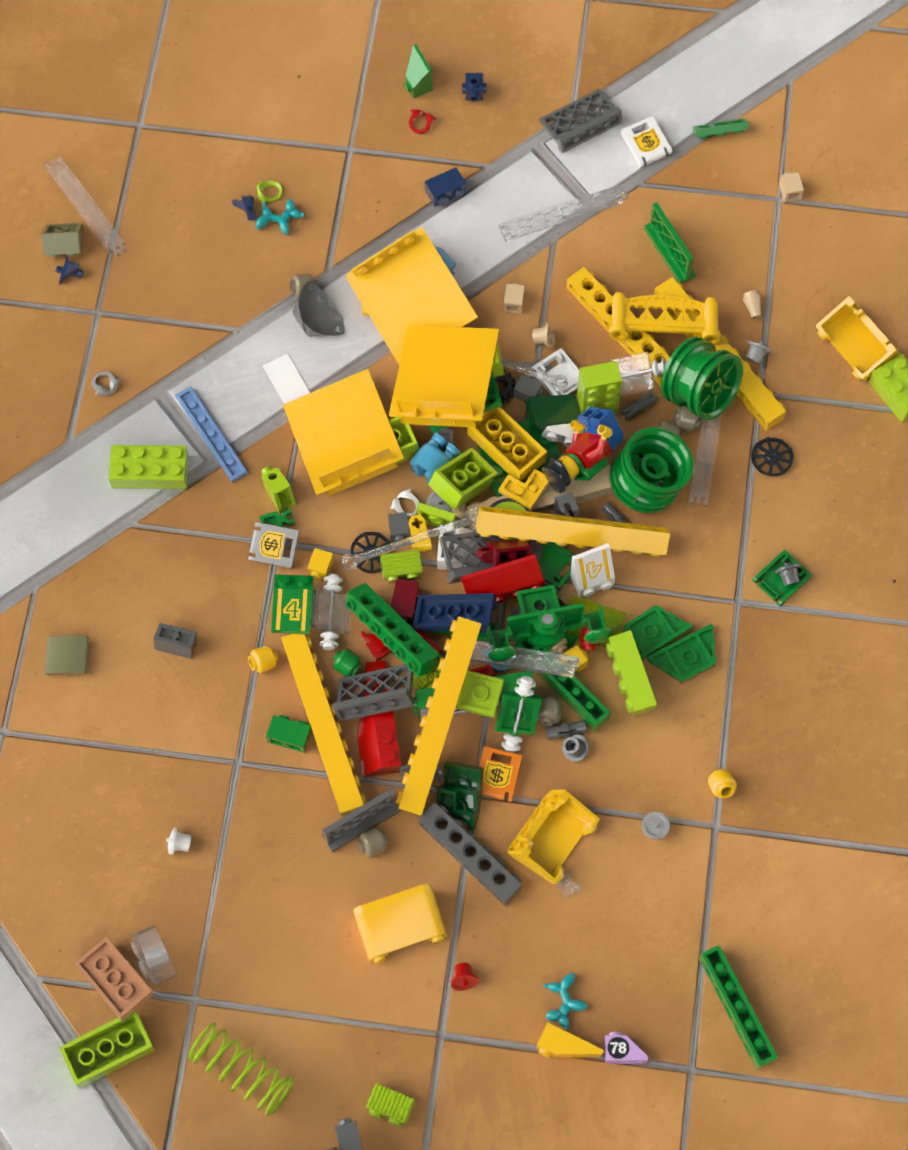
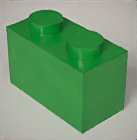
(289, 733)

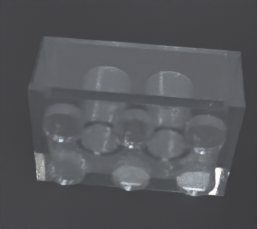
(153, 956)

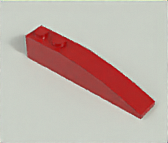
(378, 736)

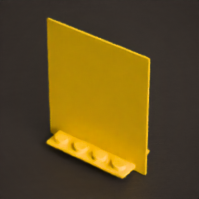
(409, 287)
(444, 375)
(343, 434)

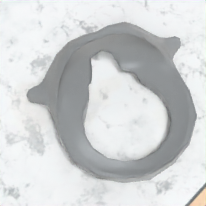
(102, 391)

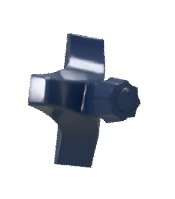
(246, 205)
(69, 270)

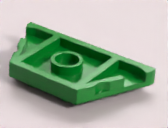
(655, 630)
(687, 656)

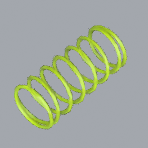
(288, 1080)

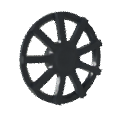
(772, 456)
(367, 548)

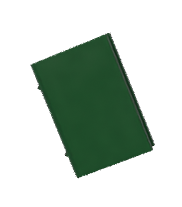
(551, 410)

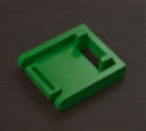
(553, 561)
(772, 583)

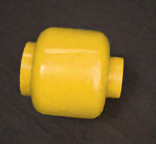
(262, 659)
(722, 783)

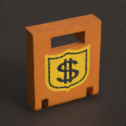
(499, 776)

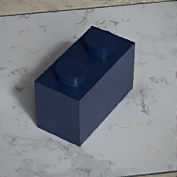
(445, 187)

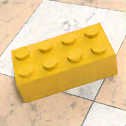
(508, 444)

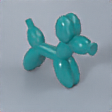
(282, 220)
(576, 1005)

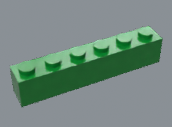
(574, 694)

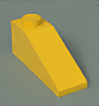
(562, 1044)

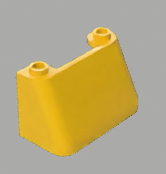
(856, 338)
(552, 834)
(399, 922)

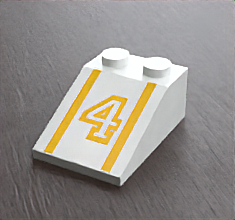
(592, 571)

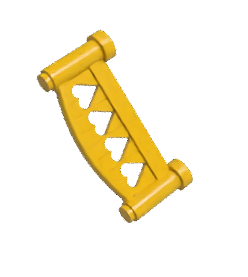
(624, 320)

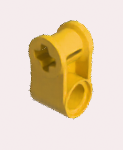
(424, 545)

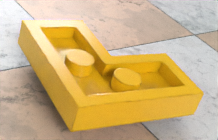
(525, 493)

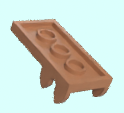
(114, 979)

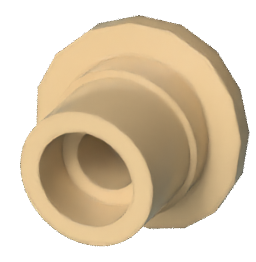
(544, 335)

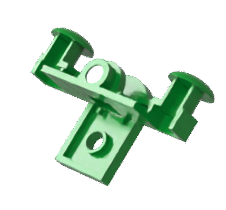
(546, 626)

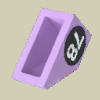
(622, 1050)

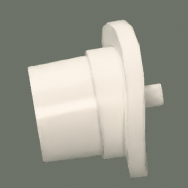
(178, 841)

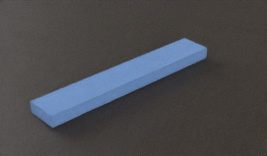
(211, 434)

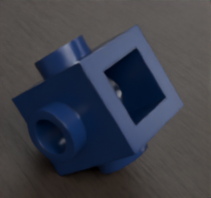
(474, 87)

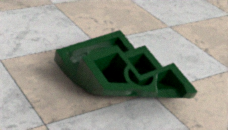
(461, 792)

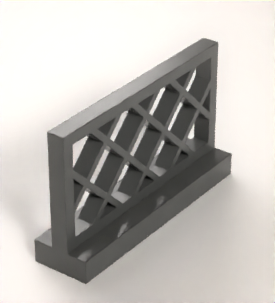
(588, 128)
(456, 573)
(376, 701)
(361, 820)

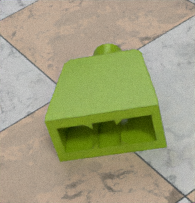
(276, 483)

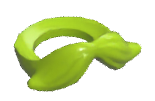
(263, 185)

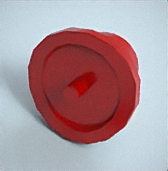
(464, 977)

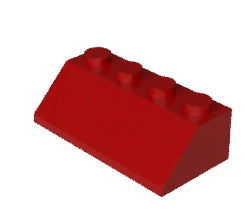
(506, 579)

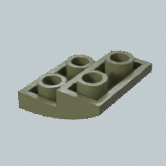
(66, 655)

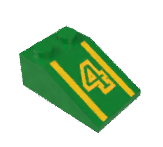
(292, 604)

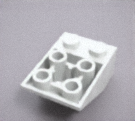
(441, 564)

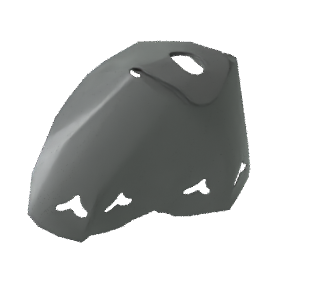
(315, 315)

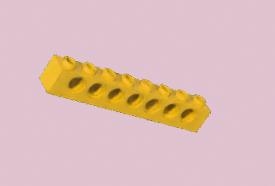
(600, 310)

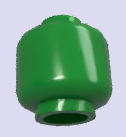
(346, 662)

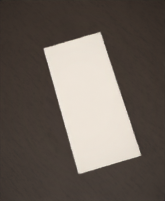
(286, 379)

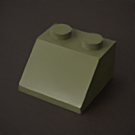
(62, 239)

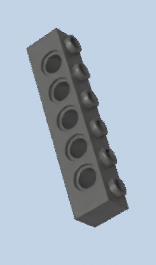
(502, 892)

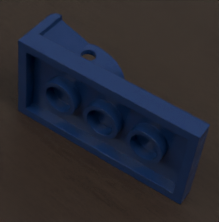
(439, 611)

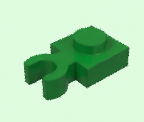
(276, 519)

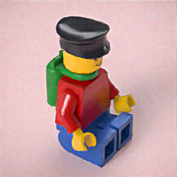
(588, 450)

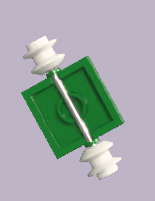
(518, 714)

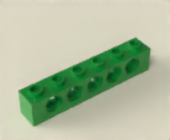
(392, 630)
(738, 1007)

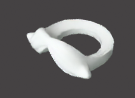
(405, 494)

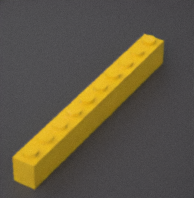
(752, 392)
(572, 530)
(439, 715)
(322, 723)

